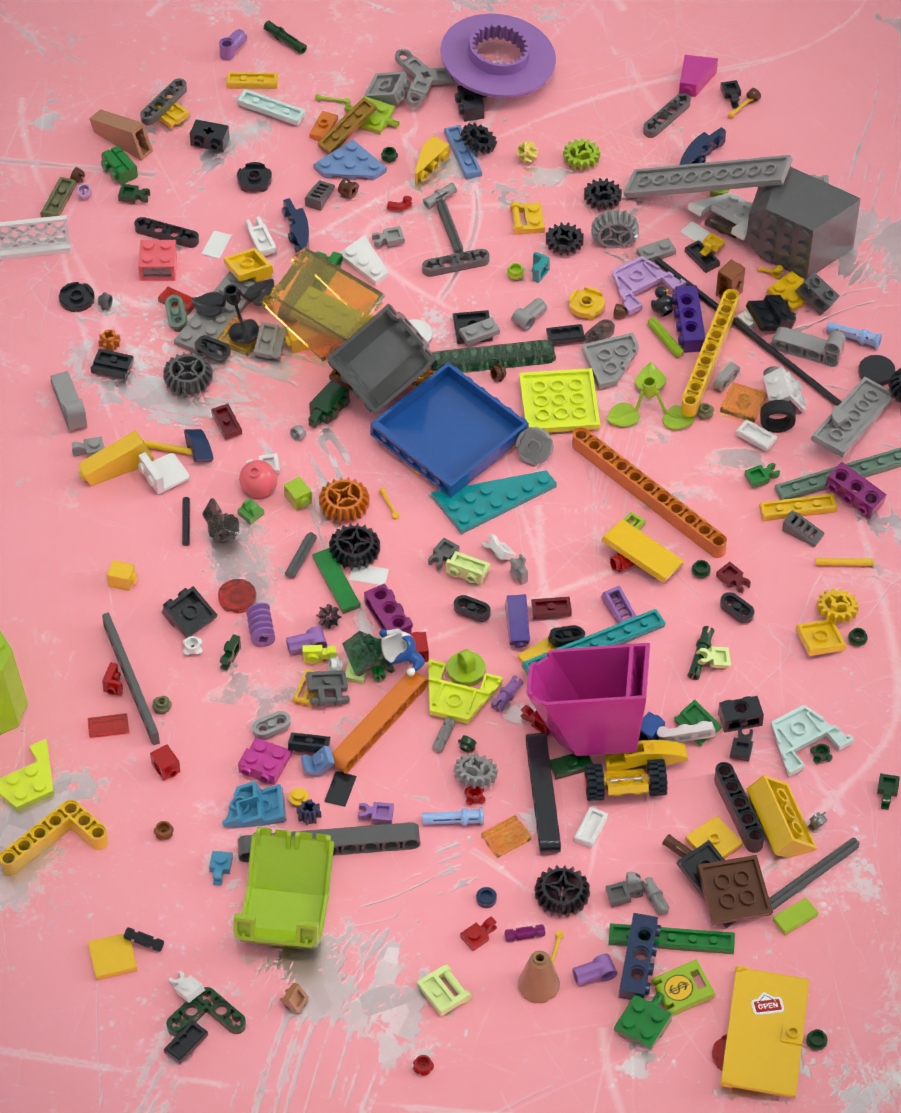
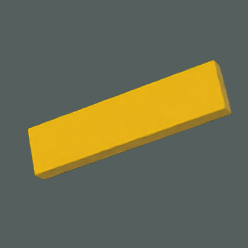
(804, 506)

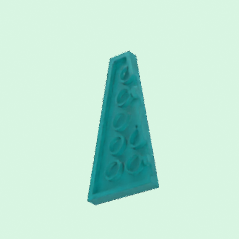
(487, 500)

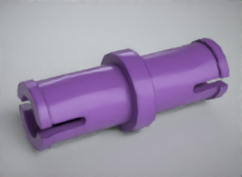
(507, 693)

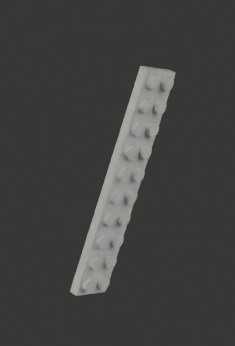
(708, 176)

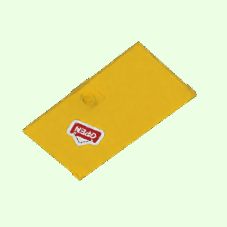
(765, 1032)

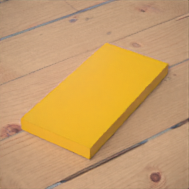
(642, 551)

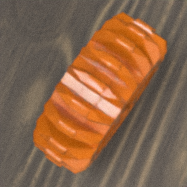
(346, 504)

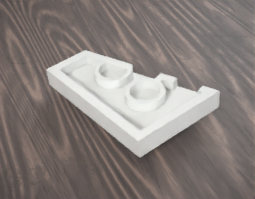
(365, 261)

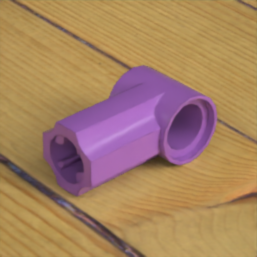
(230, 44)
(313, 636)
(599, 969)

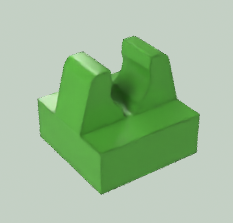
(250, 511)

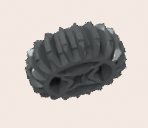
(188, 379)

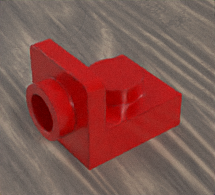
(111, 680)

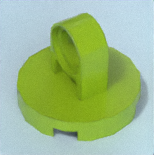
(466, 668)

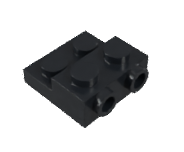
(771, 313)
(188, 612)

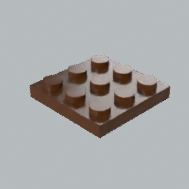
(734, 890)

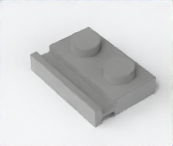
(270, 341)

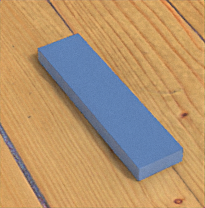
(462, 153)

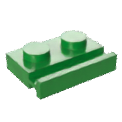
(693, 714)

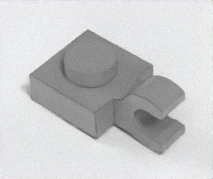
(89, 447)
(518, 570)

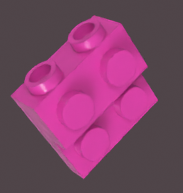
(264, 761)

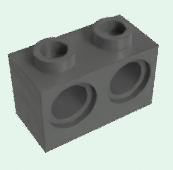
(817, 293)

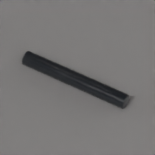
(186, 521)

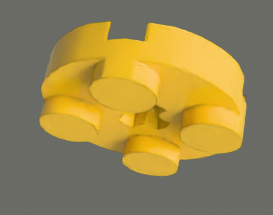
(587, 311)

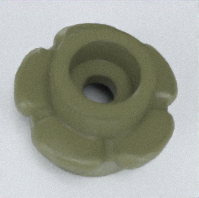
(705, 411)
(162, 708)

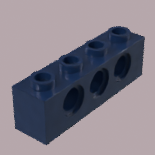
(641, 926)

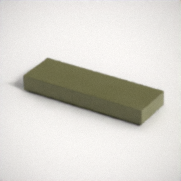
(59, 197)

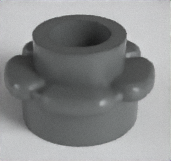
(105, 300)

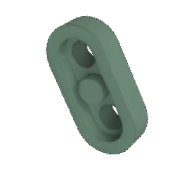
(176, 313)

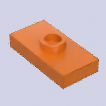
(323, 125)

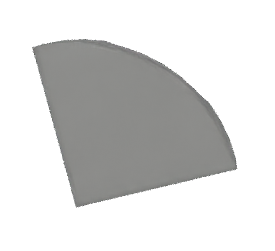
(839, 416)

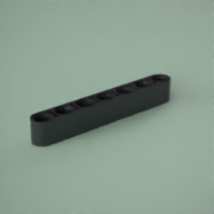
(543, 793)

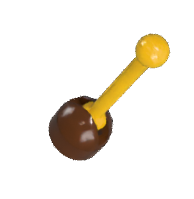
(752, 95)

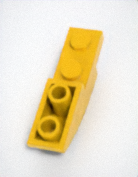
(670, 751)

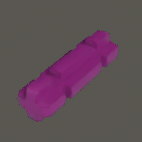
(524, 932)

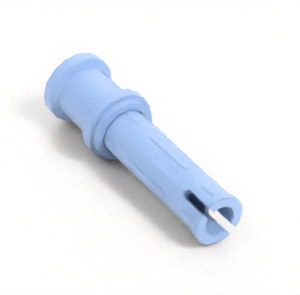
(862, 339)
(464, 817)

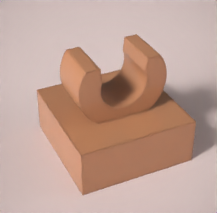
(294, 998)

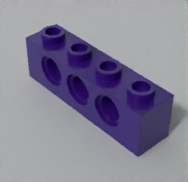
(689, 318)

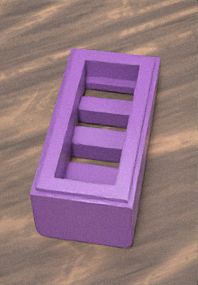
(621, 598)

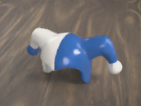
(400, 647)

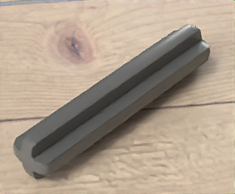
(300, 555)

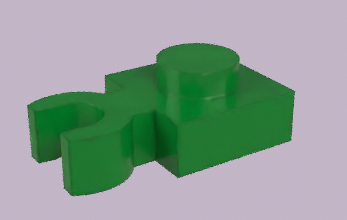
(759, 476)

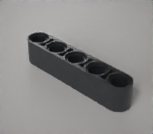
(742, 815)

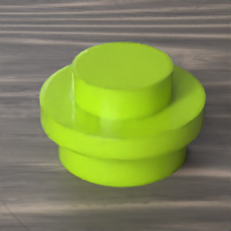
(515, 271)

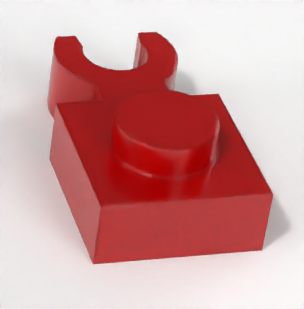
(535, 719)

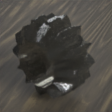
(223, 527)

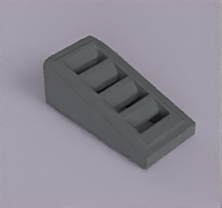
(319, 202)
(793, 530)

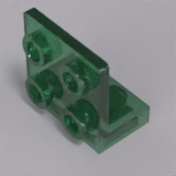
(365, 652)

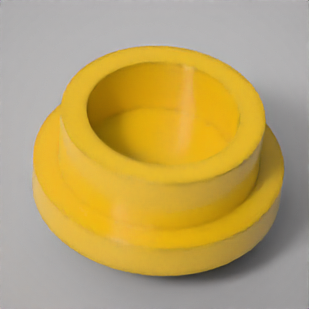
(298, 795)

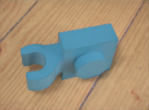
(219, 865)

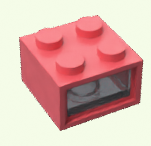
(157, 260)

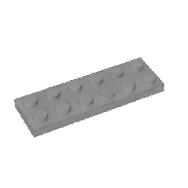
(212, 326)
(864, 406)

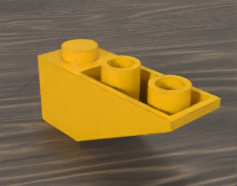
(432, 155)

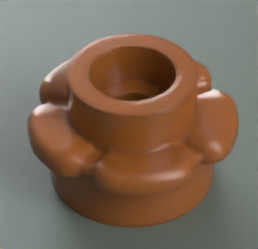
(163, 826)

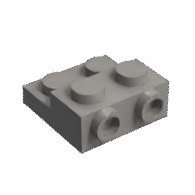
(388, 87)

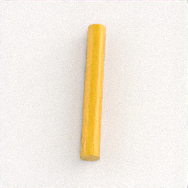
(168, 447)
(844, 561)

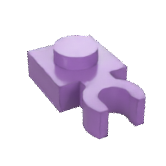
(380, 812)

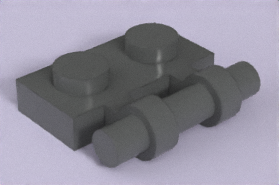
(327, 681)

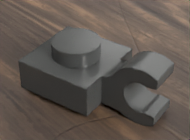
(621, 893)

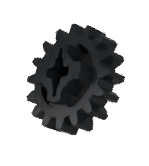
(478, 138)
(604, 194)
(564, 238)

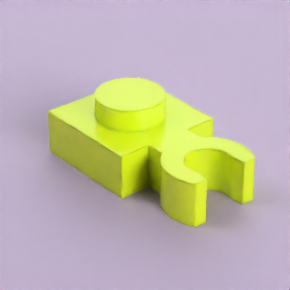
(315, 653)

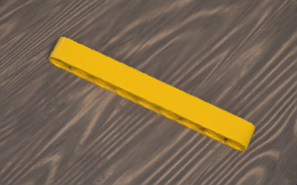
(709, 353)

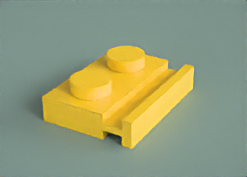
(174, 115)

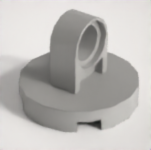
(534, 445)

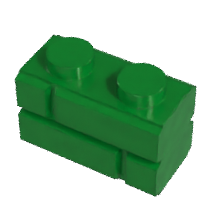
(119, 165)

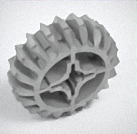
(615, 229)

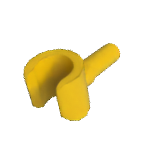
(775, 273)

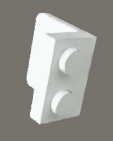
(783, 386)
(163, 472)

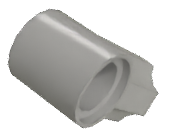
(526, 317)

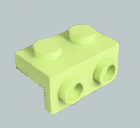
(467, 568)

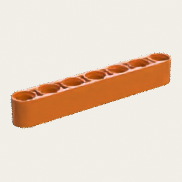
(378, 721)

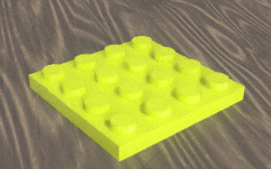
(560, 400)

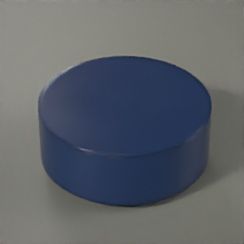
(486, 897)

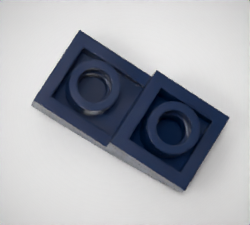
(199, 445)

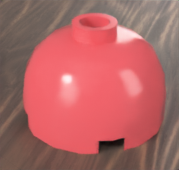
(258, 479)

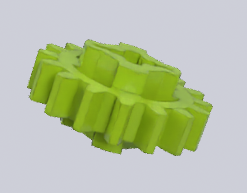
(581, 154)

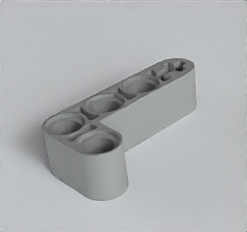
(810, 347)
(68, 400)

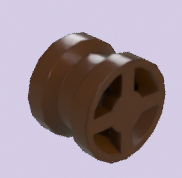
(348, 188)

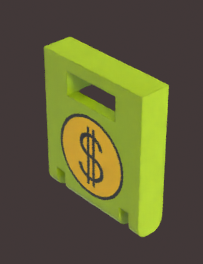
(680, 988)

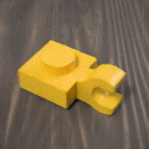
(712, 243)

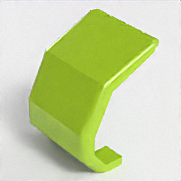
(286, 889)

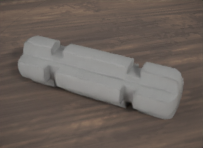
(443, 735)

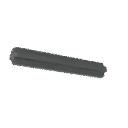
(450, 227)

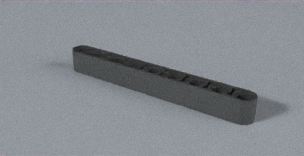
(357, 839)

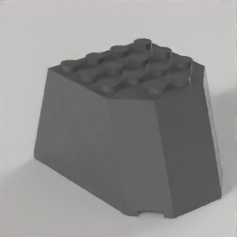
(802, 223)

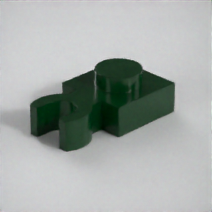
(131, 193)
(231, 650)

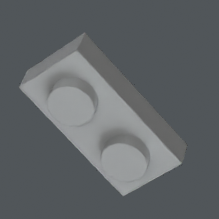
(661, 249)
(479, 331)

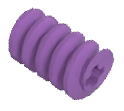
(260, 624)

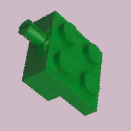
(644, 1021)

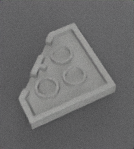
(610, 358)

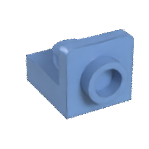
(319, 762)

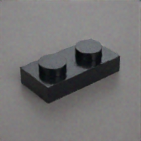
(307, 742)

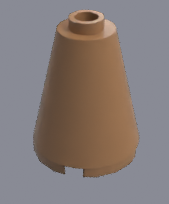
(539, 978)

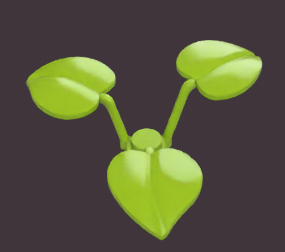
(649, 381)

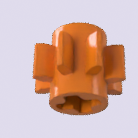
(109, 340)

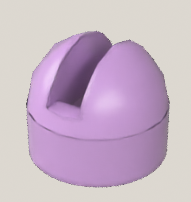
(80, 190)

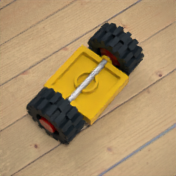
(626, 781)

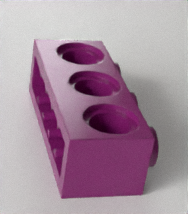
(853, 481)
(386, 610)

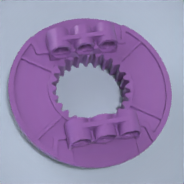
(491, 78)

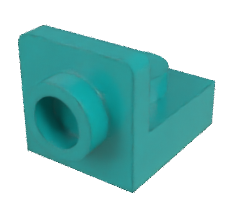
(540, 267)

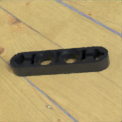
(186, 237)

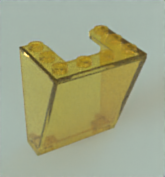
(321, 302)

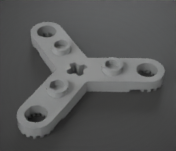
(418, 70)

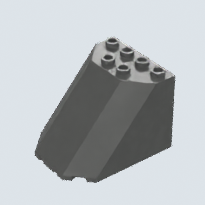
(382, 358)

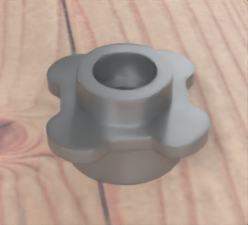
(818, 820)

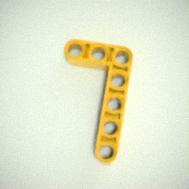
(50, 834)

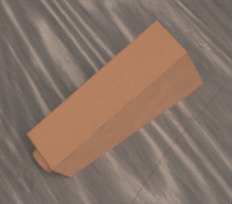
(122, 132)

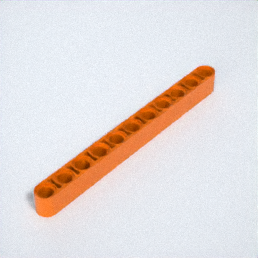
(649, 492)

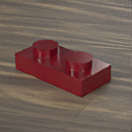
(226, 421)
(551, 607)

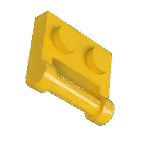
(533, 218)

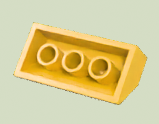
(780, 817)

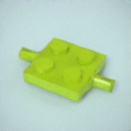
(380, 118)

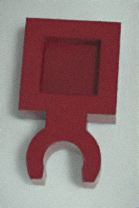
(731, 576)

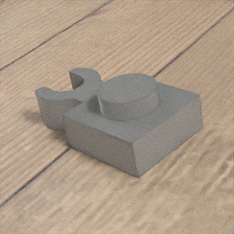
(390, 236)

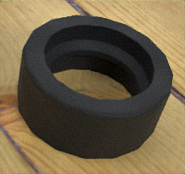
(777, 407)

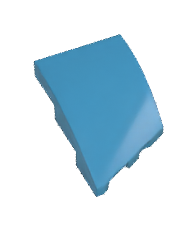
(256, 806)

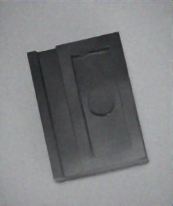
(112, 364)

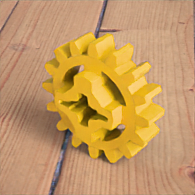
(837, 605)

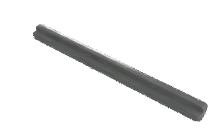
(814, 872)

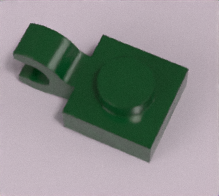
(888, 786)

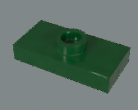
(569, 765)

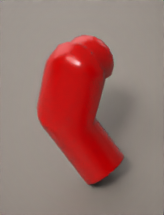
(400, 206)

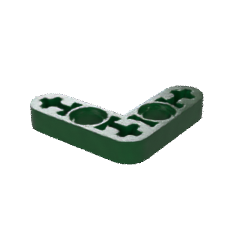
(204, 1006)

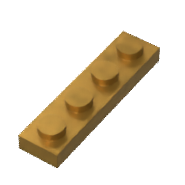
(347, 125)

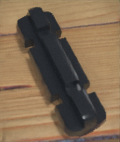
(143, 939)

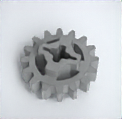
(475, 770)

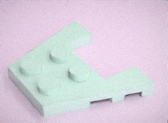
(800, 730)

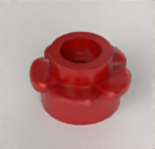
(423, 1060)

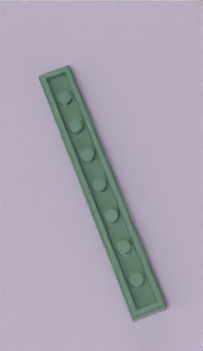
(816, 482)

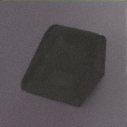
(211, 509)

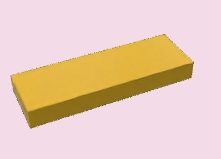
(252, 80)

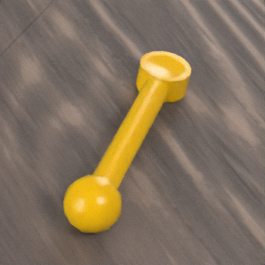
(395, 515)
(559, 935)

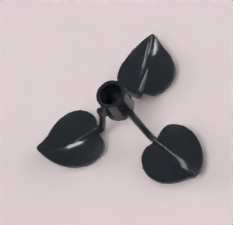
(211, 303)

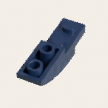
(703, 146)
(297, 224)

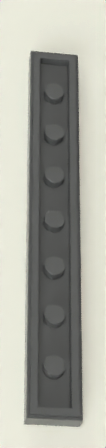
(130, 679)

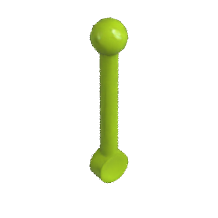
(346, 100)

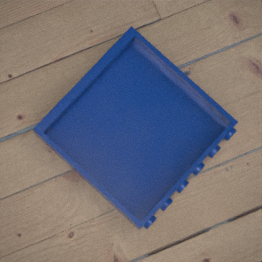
(448, 429)

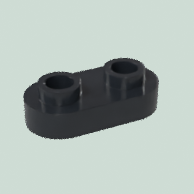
(211, 347)
(738, 608)
(472, 609)
(564, 635)

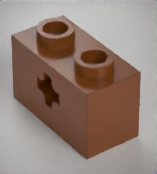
(730, 277)

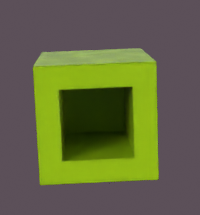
(298, 493)

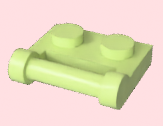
(439, 994)

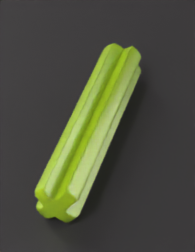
(665, 337)

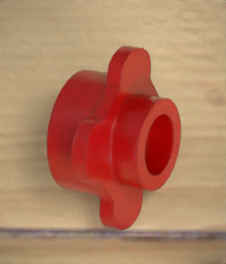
(469, 792)

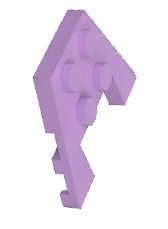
(639, 276)

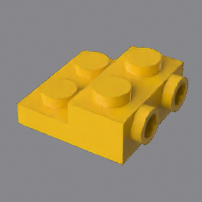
(249, 265)

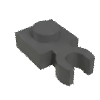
(442, 552)

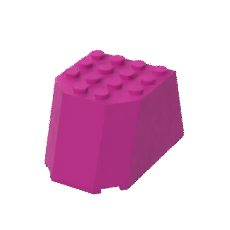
(592, 696)

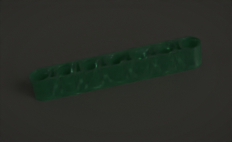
(508, 355)

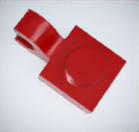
(477, 935)

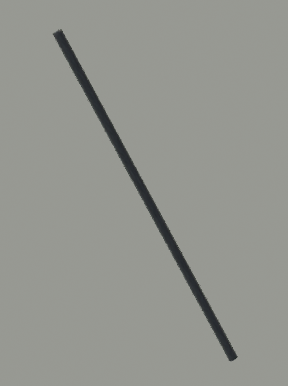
(757, 339)

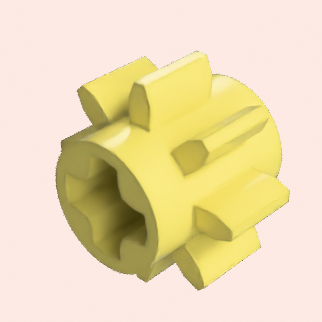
(527, 152)

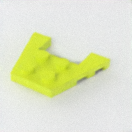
(457, 700)
(31, 782)

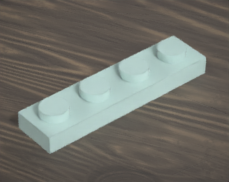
(271, 107)

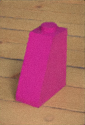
(696, 73)

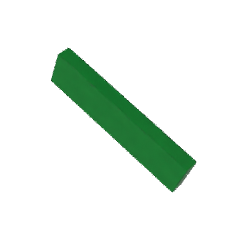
(336, 581)

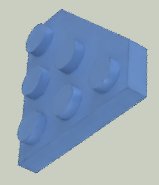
(350, 162)

